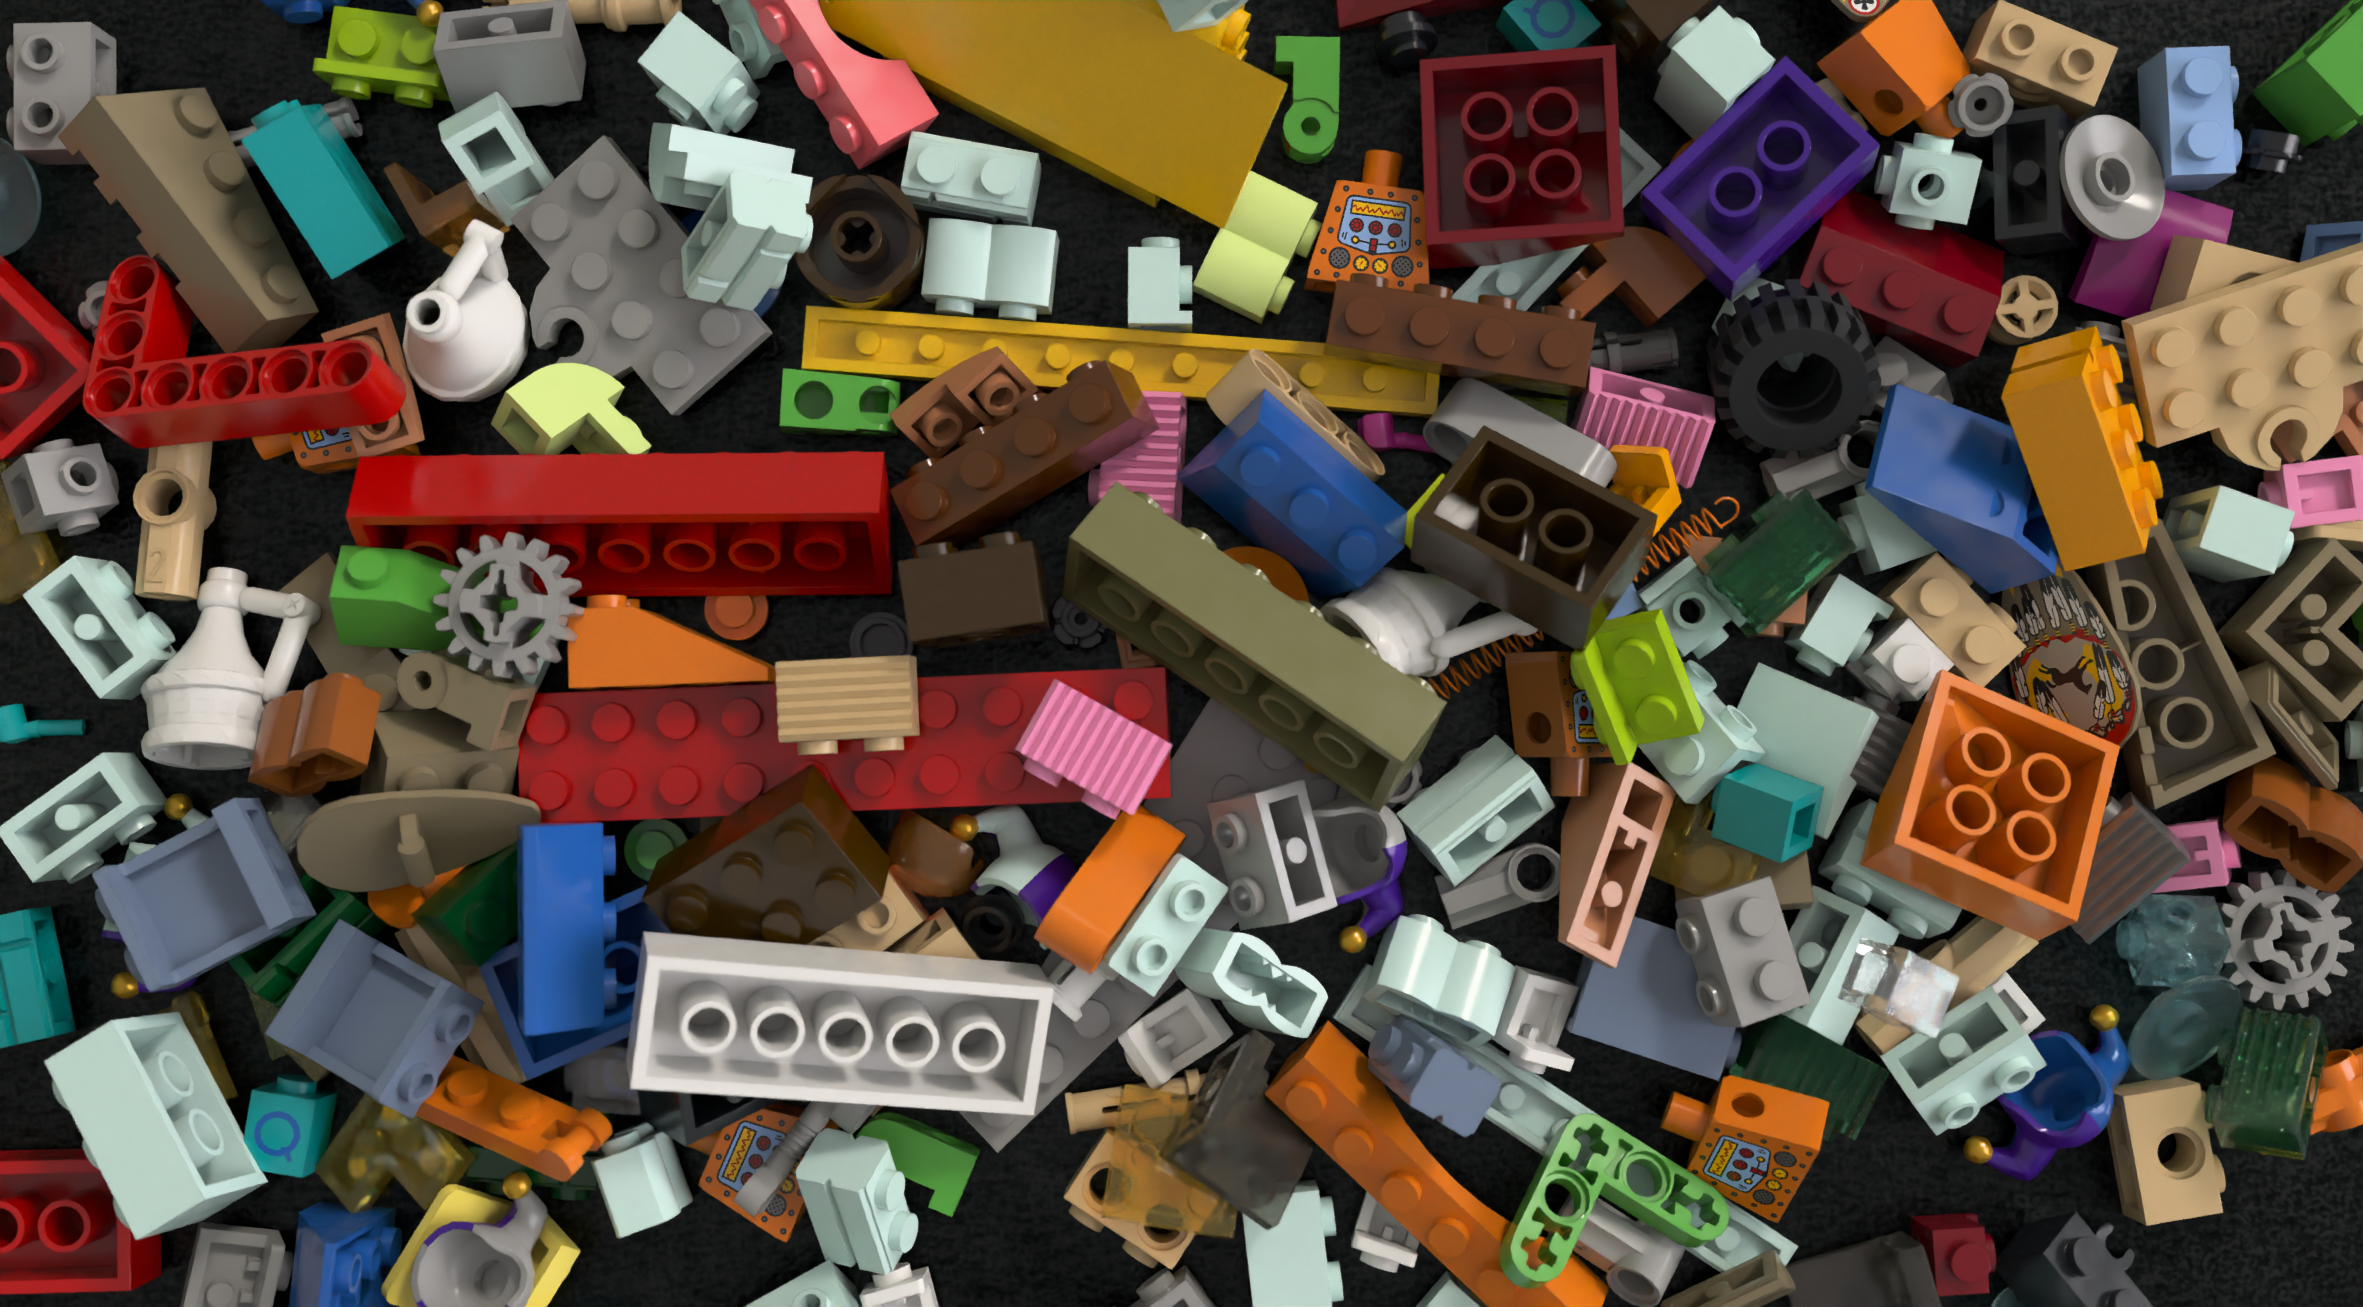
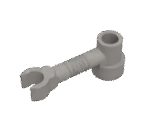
(772, 1174)

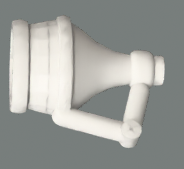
(468, 325)
(1416, 620)
(213, 691)

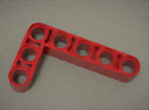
(159, 398)

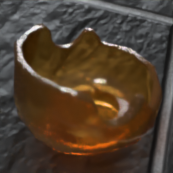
(931, 858)

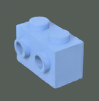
(2189, 115)

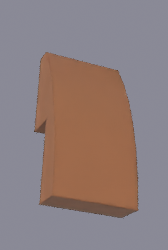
(960, 398)
(406, 425)

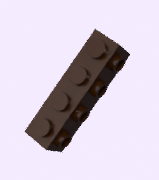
(1459, 337)
(1025, 456)

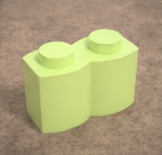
(1256, 248)

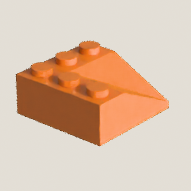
(1993, 808)

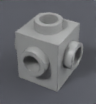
(61, 488)

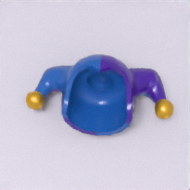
(2063, 1102)

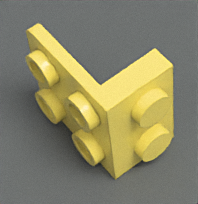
(551, 1255)

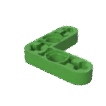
(1604, 1175)

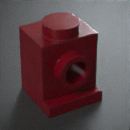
(1956, 1252)

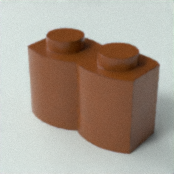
(315, 736)
(2303, 826)

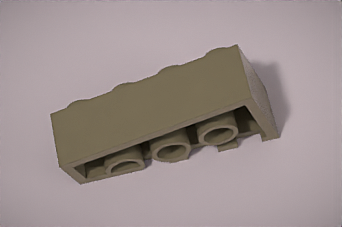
(196, 211)
(2194, 707)

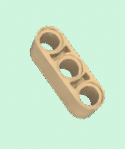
(1260, 372)

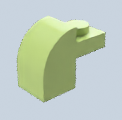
(565, 408)

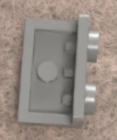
(1741, 953)
(236, 1267)

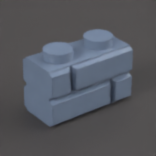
(1432, 1074)

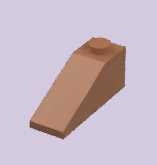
(1607, 857)

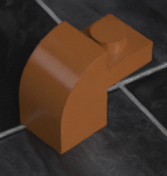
(1640, 268)

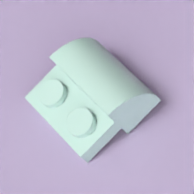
(693, 164)

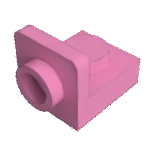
(2317, 490)
(2210, 853)

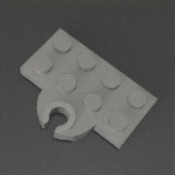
(622, 281)

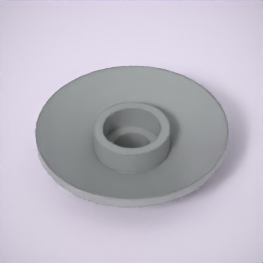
(2112, 178)

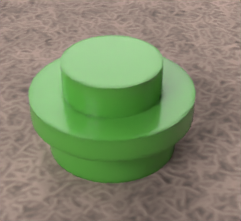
(650, 842)

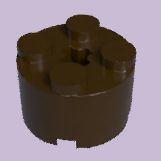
(873, 211)

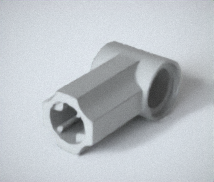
(1822, 472)
(1496, 886)
(1631, 1252)

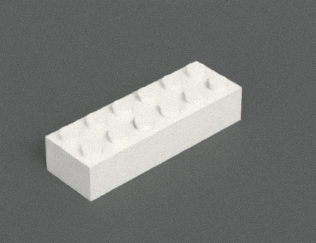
(837, 1025)

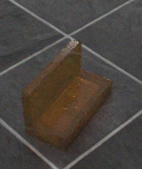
(446, 216)

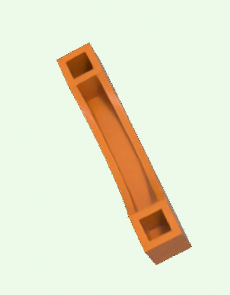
(1357, 1124)

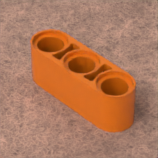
(1109, 888)

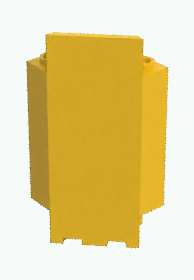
(1091, 86)

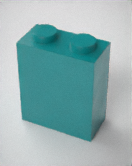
(321, 185)

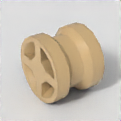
(2032, 304)

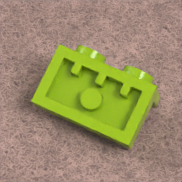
(383, 56)
(1636, 684)

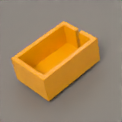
(2082, 448)

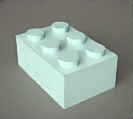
(154, 1123)

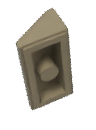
(2292, 722)
(1745, 1285)

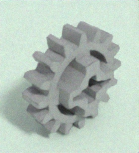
(508, 631)
(2299, 958)

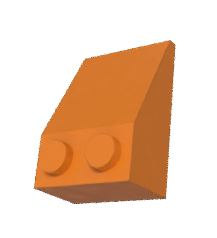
(642, 649)

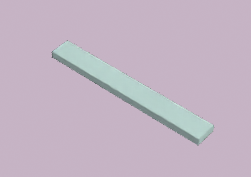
(1536, 1110)

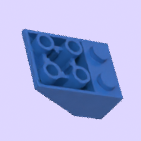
(1961, 489)
(343, 1256)

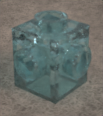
(2173, 939)

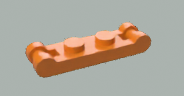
(514, 1119)

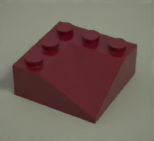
(1520, 154)

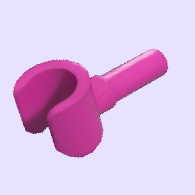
(1379, 434)

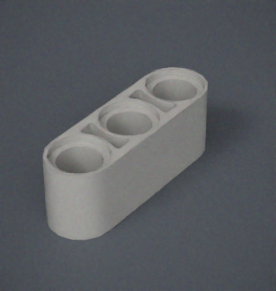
(1478, 404)

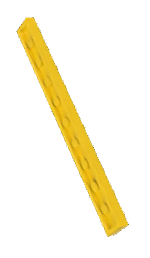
(1161, 361)

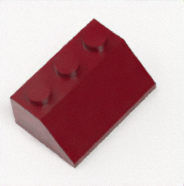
(1908, 283)

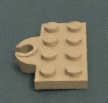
(2253, 359)

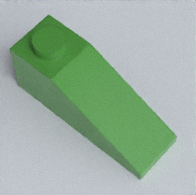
(388, 599)

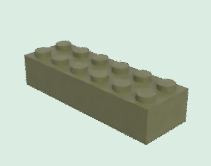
(1249, 645)

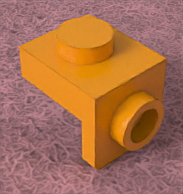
(1646, 479)

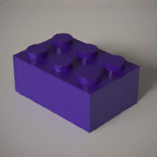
(1759, 178)

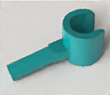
(16, 729)

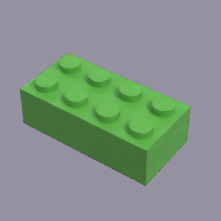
(2322, 82)

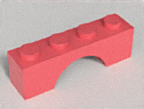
(864, 99)

